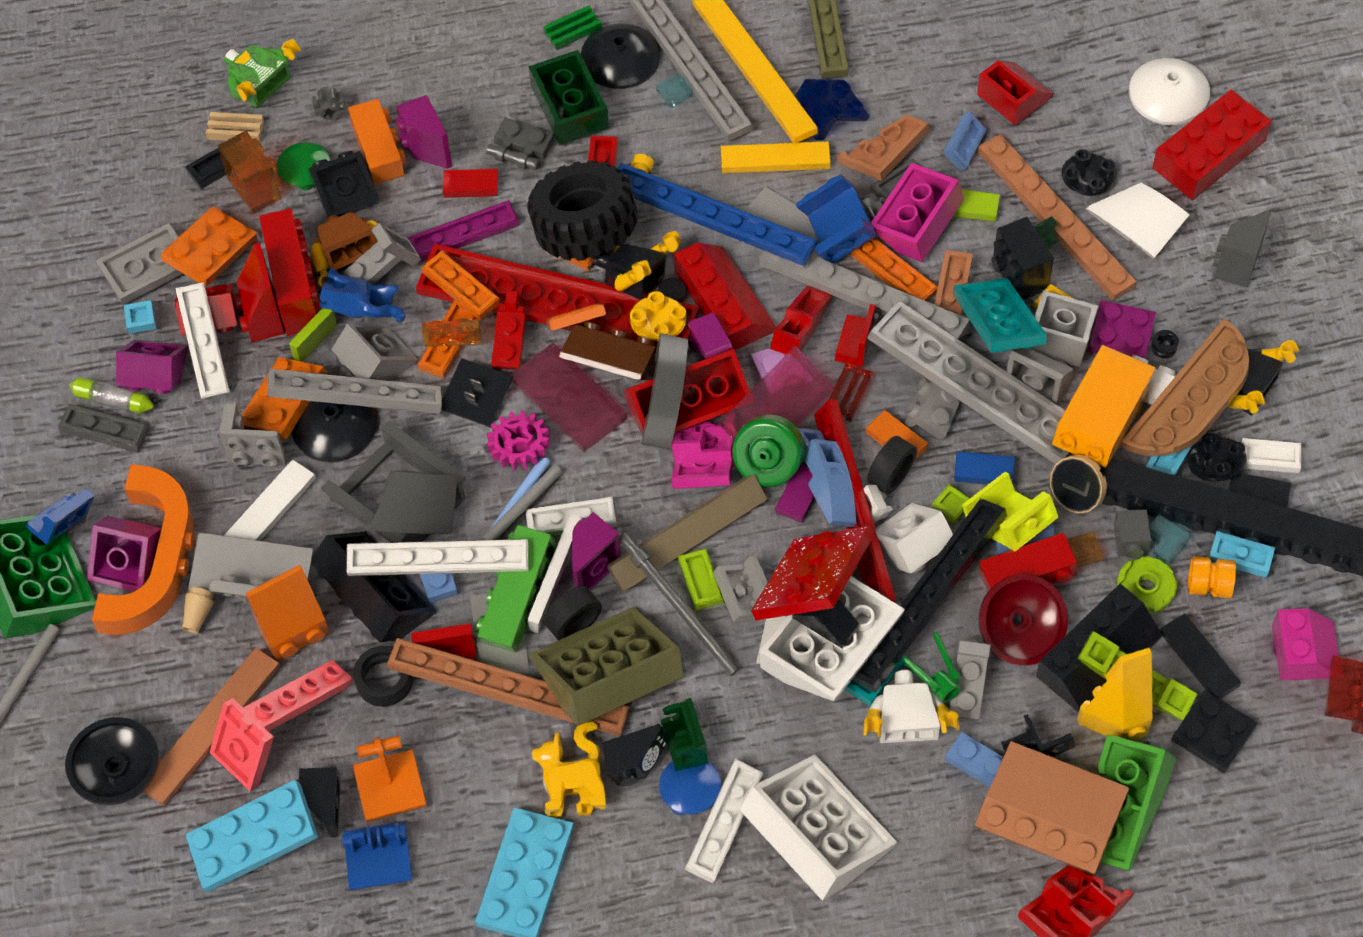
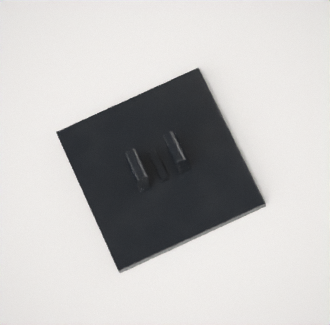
(476, 392)

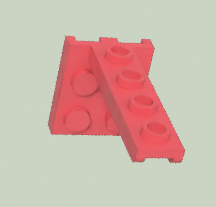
(242, 732)

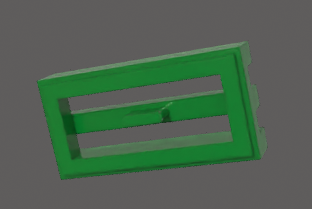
(570, 24)

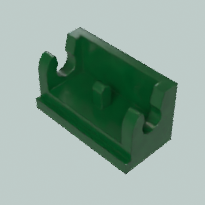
(685, 734)

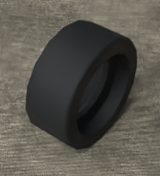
(892, 464)
(572, 612)
(379, 697)

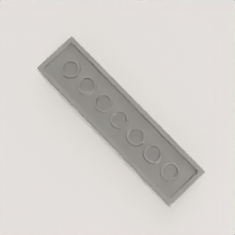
(970, 378)

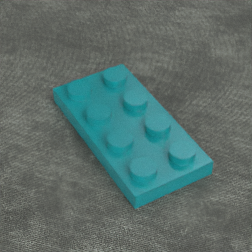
(999, 315)

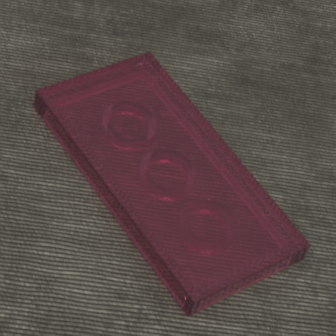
(786, 390)
(568, 397)

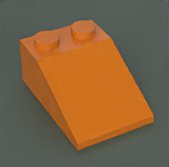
(287, 613)

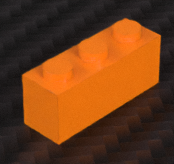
(377, 141)

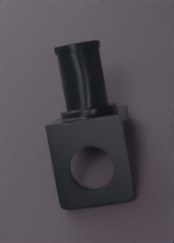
(1031, 740)

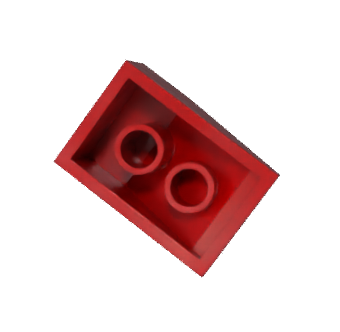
(257, 299)

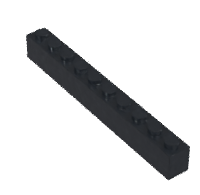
(1217, 509)

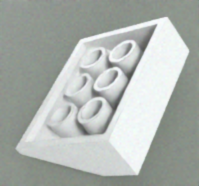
(816, 664)
(817, 825)

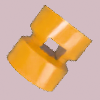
(1211, 577)

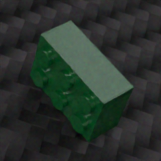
(568, 97)

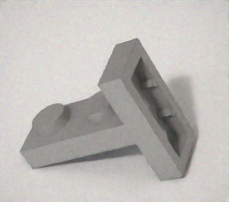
(383, 255)
(972, 666)

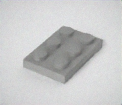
(139, 265)

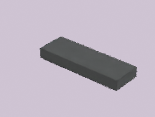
(103, 428)

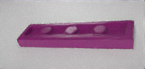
(466, 229)

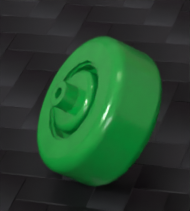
(769, 449)

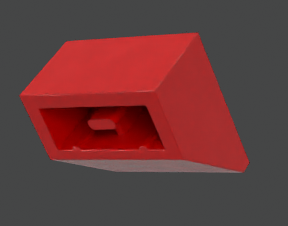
(1011, 90)

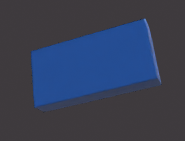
(982, 468)

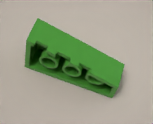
(516, 593)

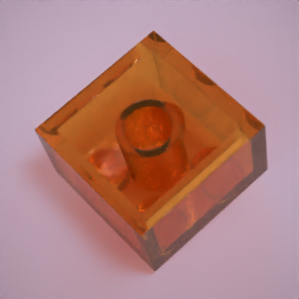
(250, 171)

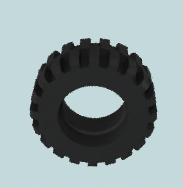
(582, 210)

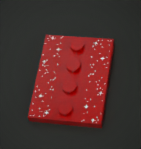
(812, 573)

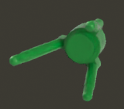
(941, 683)

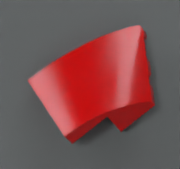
(1073, 905)

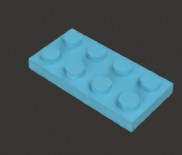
(251, 836)
(524, 874)

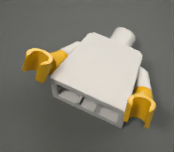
(908, 712)

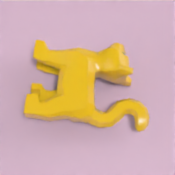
(572, 777)

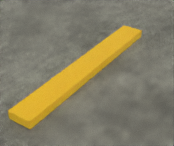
(756, 69)

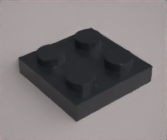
(1214, 731)

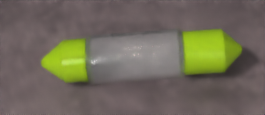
(111, 395)

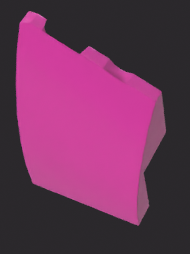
(702, 456)

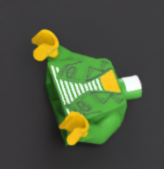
(259, 71)

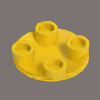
(657, 315)

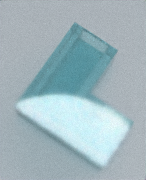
(1169, 537)

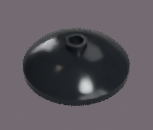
(620, 56)
(337, 435)
(104, 747)

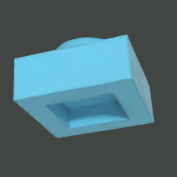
(140, 317)

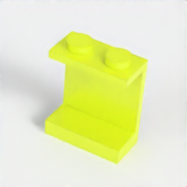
(1024, 516)

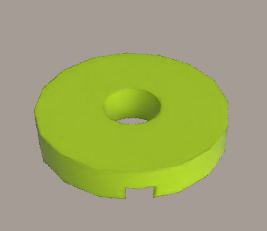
(1157, 572)

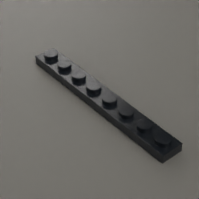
(932, 591)

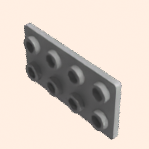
(238, 565)

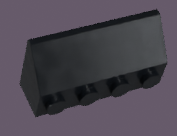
(384, 603)
(1119, 619)

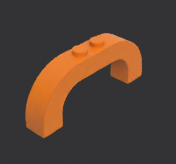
(149, 603)

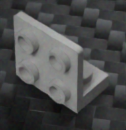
(249, 446)

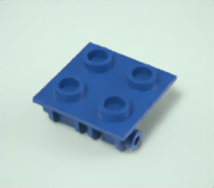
(377, 856)

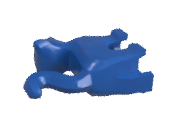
(359, 298)

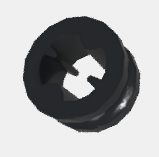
(1167, 351)

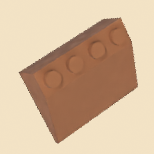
(1052, 808)

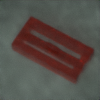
(849, 414)

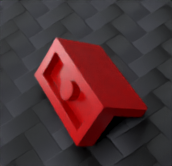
(853, 338)
(452, 639)

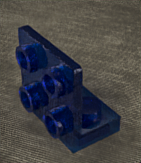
(829, 102)

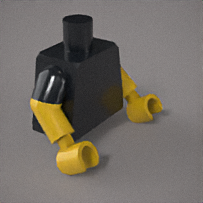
(637, 268)
(1262, 374)

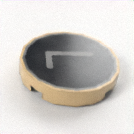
(1078, 483)

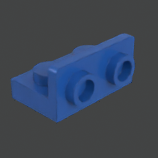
(61, 516)

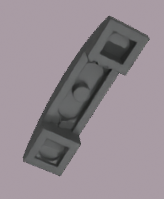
(666, 391)

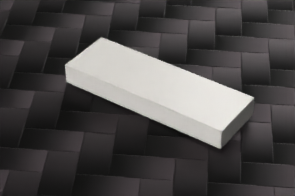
(554, 518)

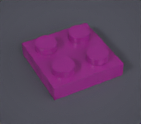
(1122, 329)

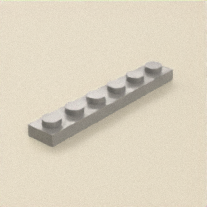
(354, 391)

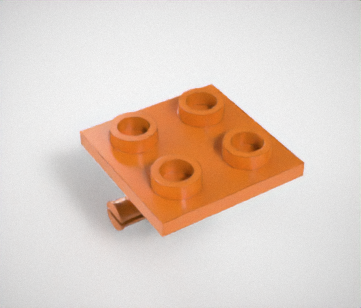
(389, 782)

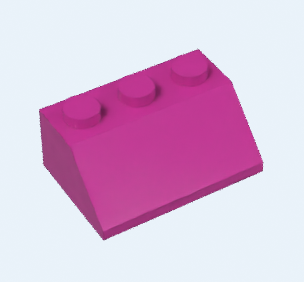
(918, 211)

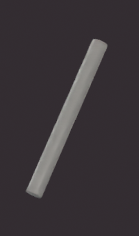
(523, 503)
(27, 670)

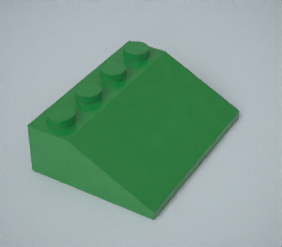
(38, 580)

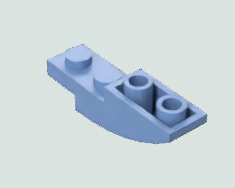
(830, 478)

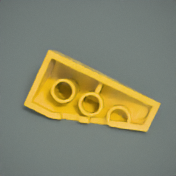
(1125, 701)

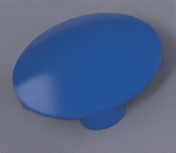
(690, 789)

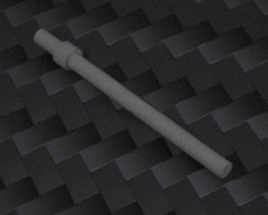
(642, 559)

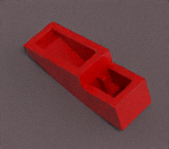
(800, 320)

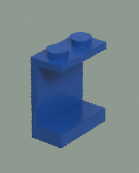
(837, 218)

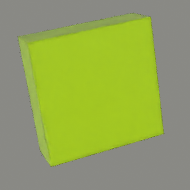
(950, 504)

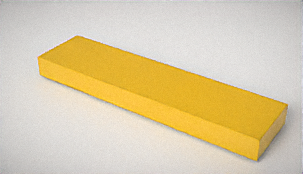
(775, 157)

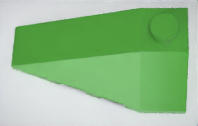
(1147, 775)

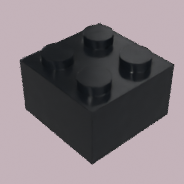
(1022, 258)

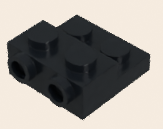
(343, 184)

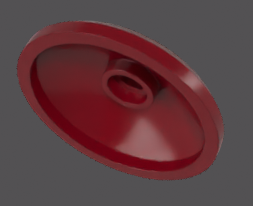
(1042, 619)

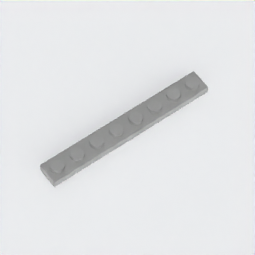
(693, 67)
(862, 290)

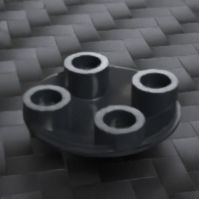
(1089, 173)
(1216, 458)

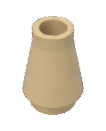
(197, 606)

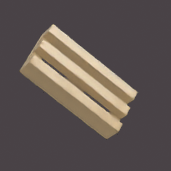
(234, 122)

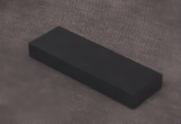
(1200, 657)

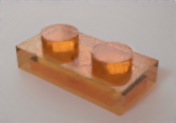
(451, 332)

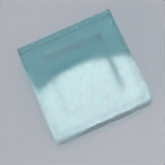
(674, 90)

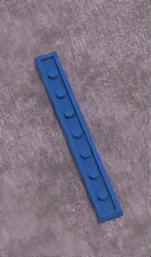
(719, 216)

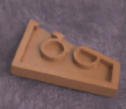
(886, 150)

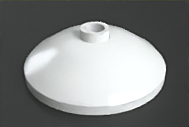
(1167, 100)

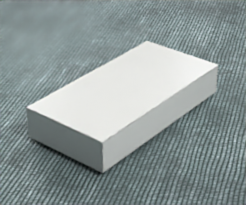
(1272, 455)

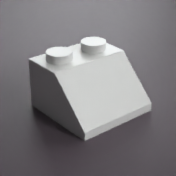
(913, 537)

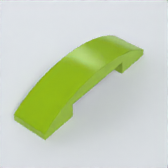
(1167, 694)

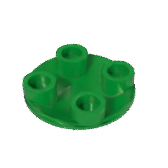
(295, 163)

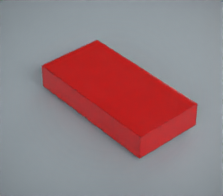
(470, 183)

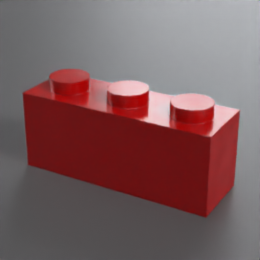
(1046, 559)

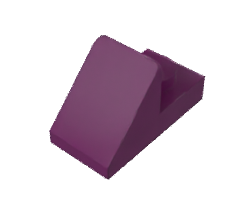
(708, 336)

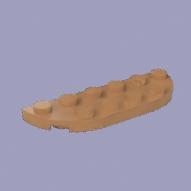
(1193, 396)

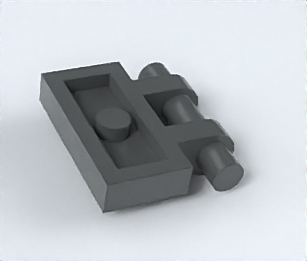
(521, 138)

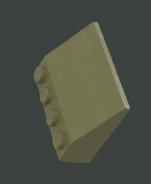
(608, 665)

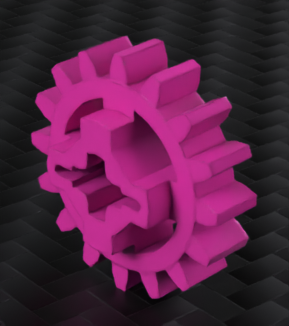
(518, 440)

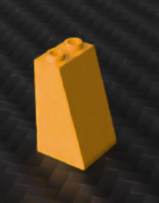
(1104, 406)

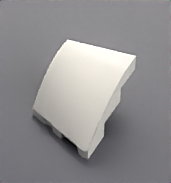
(1140, 217)

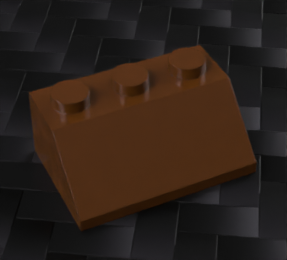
(611, 351)

